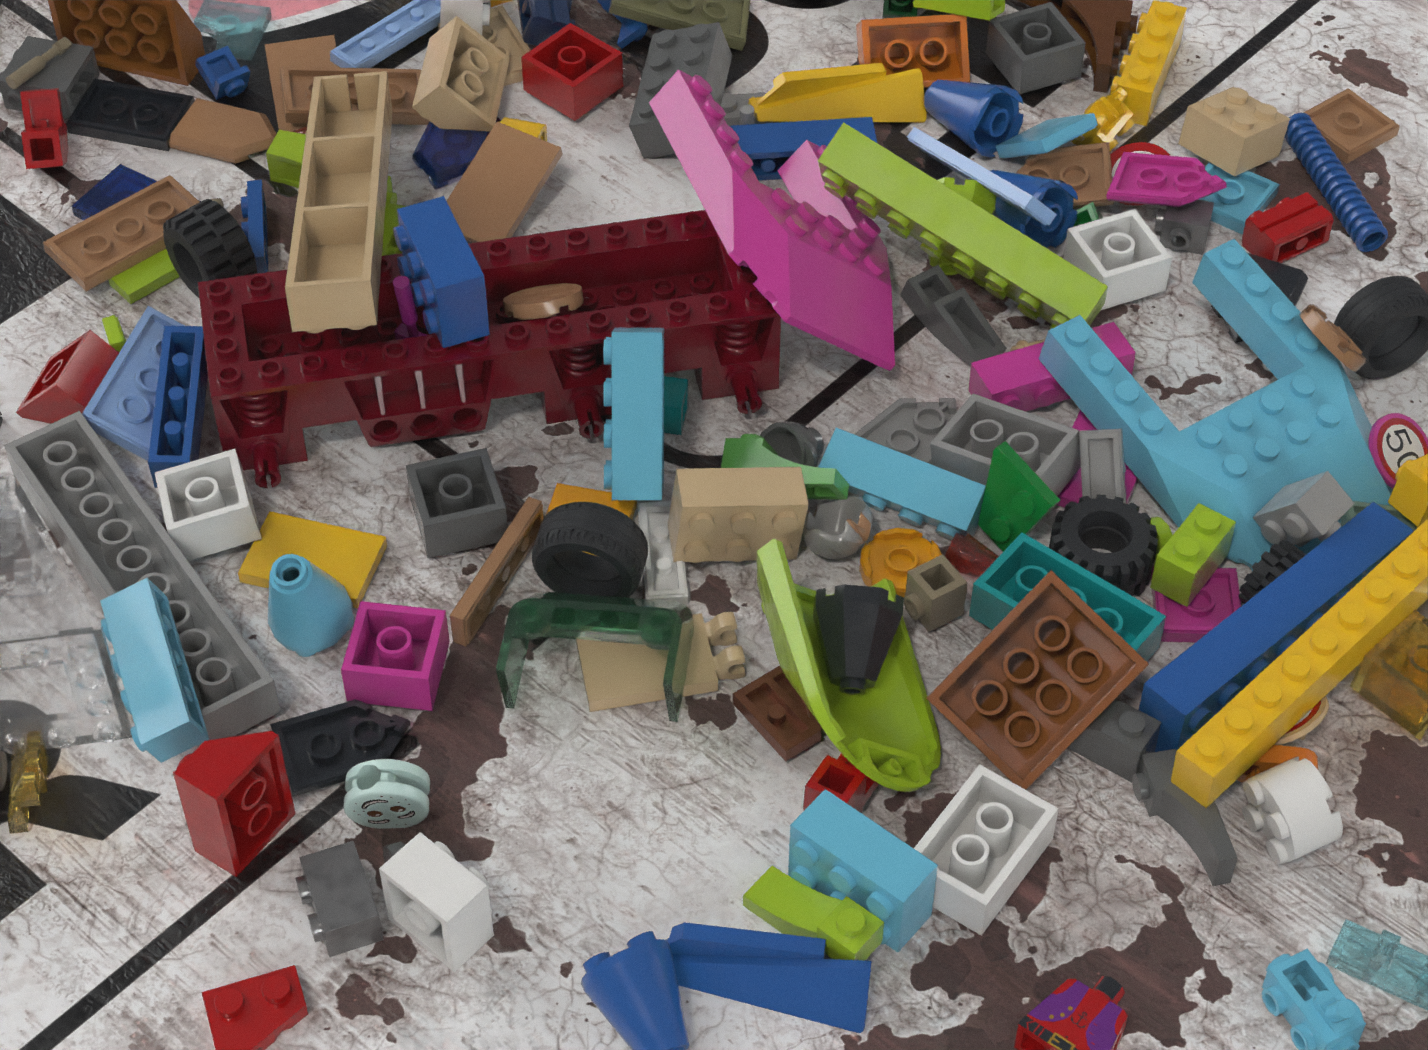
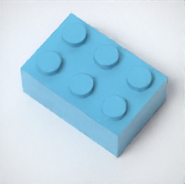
(854, 857)

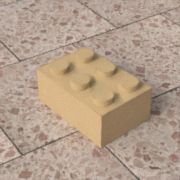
(735, 512)

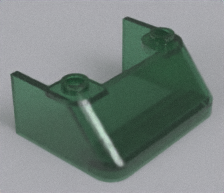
(598, 618)

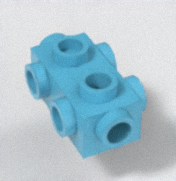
(1311, 1004)

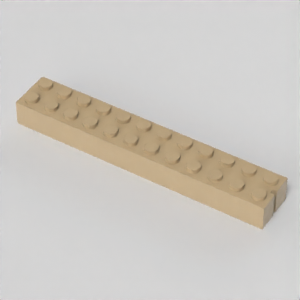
(341, 206)

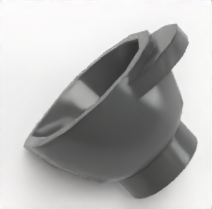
(795, 442)

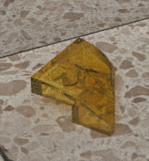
(27, 779)

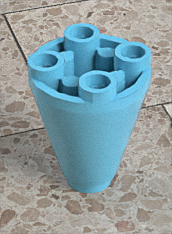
(306, 606)

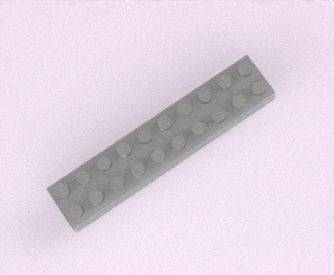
(120, 542)

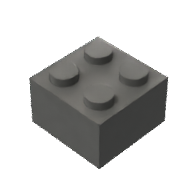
(1035, 48)
(457, 502)

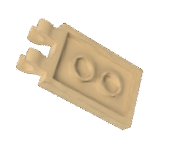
(634, 673)

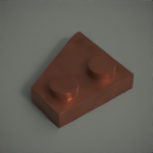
(778, 713)

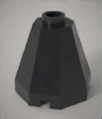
(856, 633)

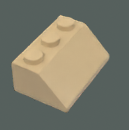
(461, 79)

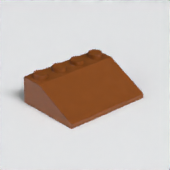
(133, 35)
(1037, 681)

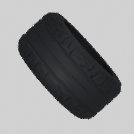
(1387, 325)
(596, 530)

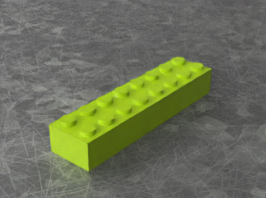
(958, 230)

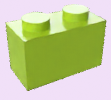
(1192, 554)

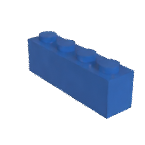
(774, 143)
(178, 399)

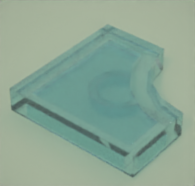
(234, 25)

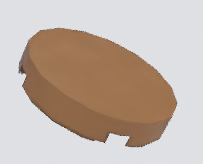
(543, 301)
(1333, 337)

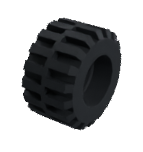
(207, 245)
(1111, 527)

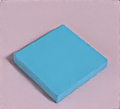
(1046, 136)
(1240, 197)

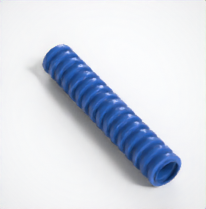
(1335, 183)

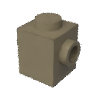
(935, 593)

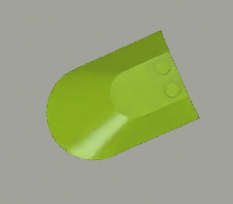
(881, 732)

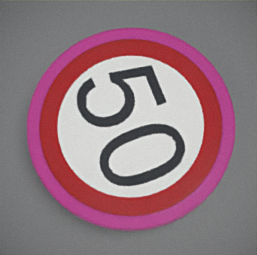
(1393, 442)

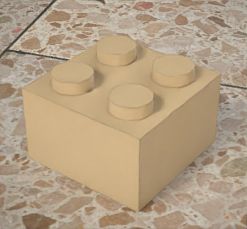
(1234, 131)

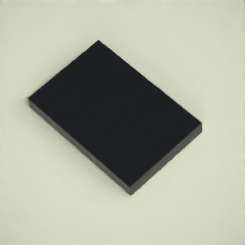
(129, 114)

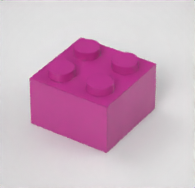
(395, 655)

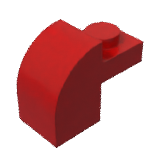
(45, 131)
(842, 780)

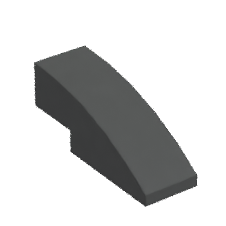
(951, 316)

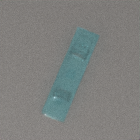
(1368, 956)

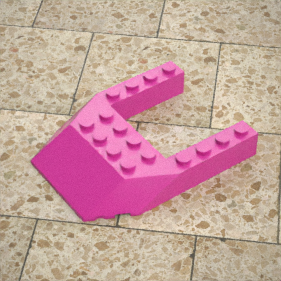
(811, 254)

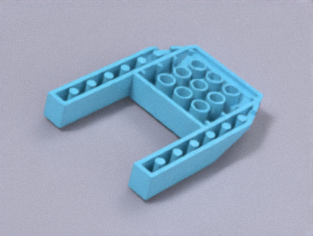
(1250, 448)

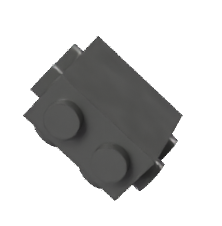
(70, 73)

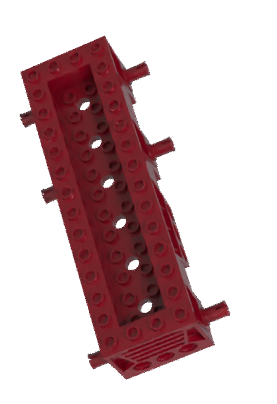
(410, 389)

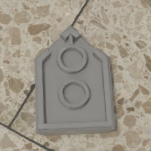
(910, 426)

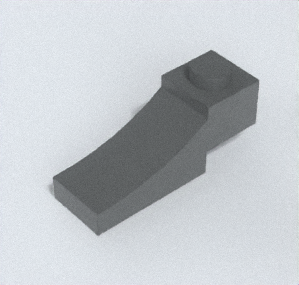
(1196, 824)

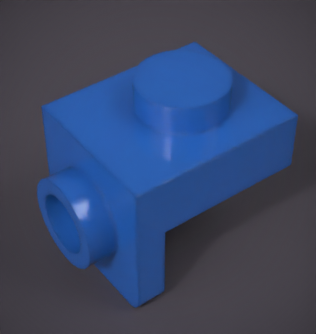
(223, 73)

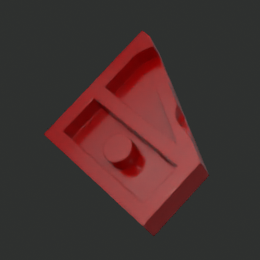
(255, 1010)

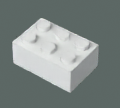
(985, 846)

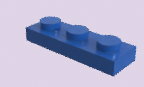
(255, 229)

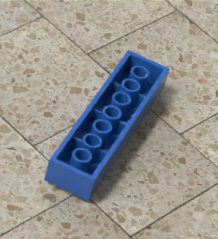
(1253, 636)

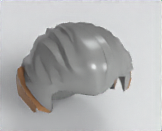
(838, 527)

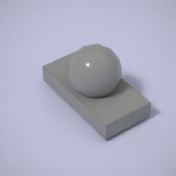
(1102, 463)

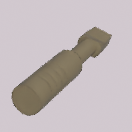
(37, 63)

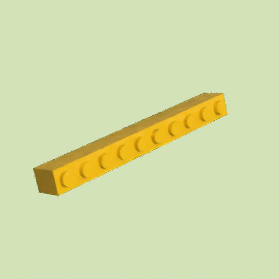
(1303, 673)

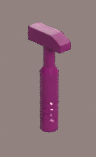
(407, 309)

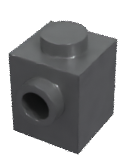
(1185, 226)

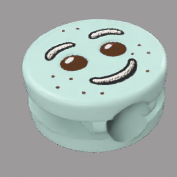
(387, 794)

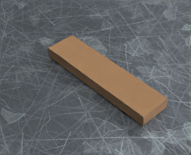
(496, 572)

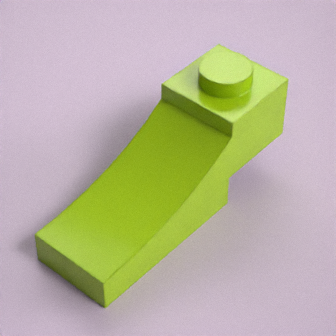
(802, 911)

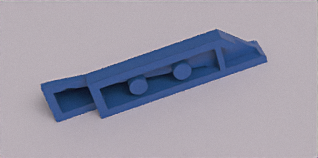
(772, 973)

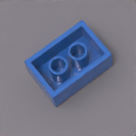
(442, 272)

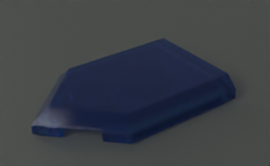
(447, 152)

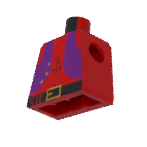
(1075, 1018)

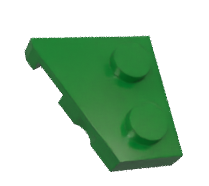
(1013, 498)

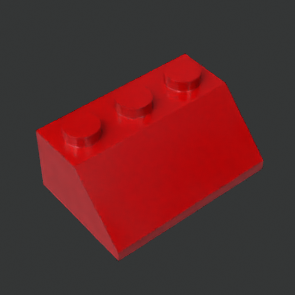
(234, 797)

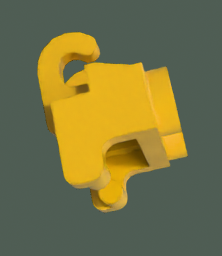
(1112, 119)

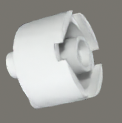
(1291, 810)

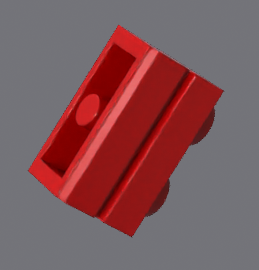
(1287, 228)

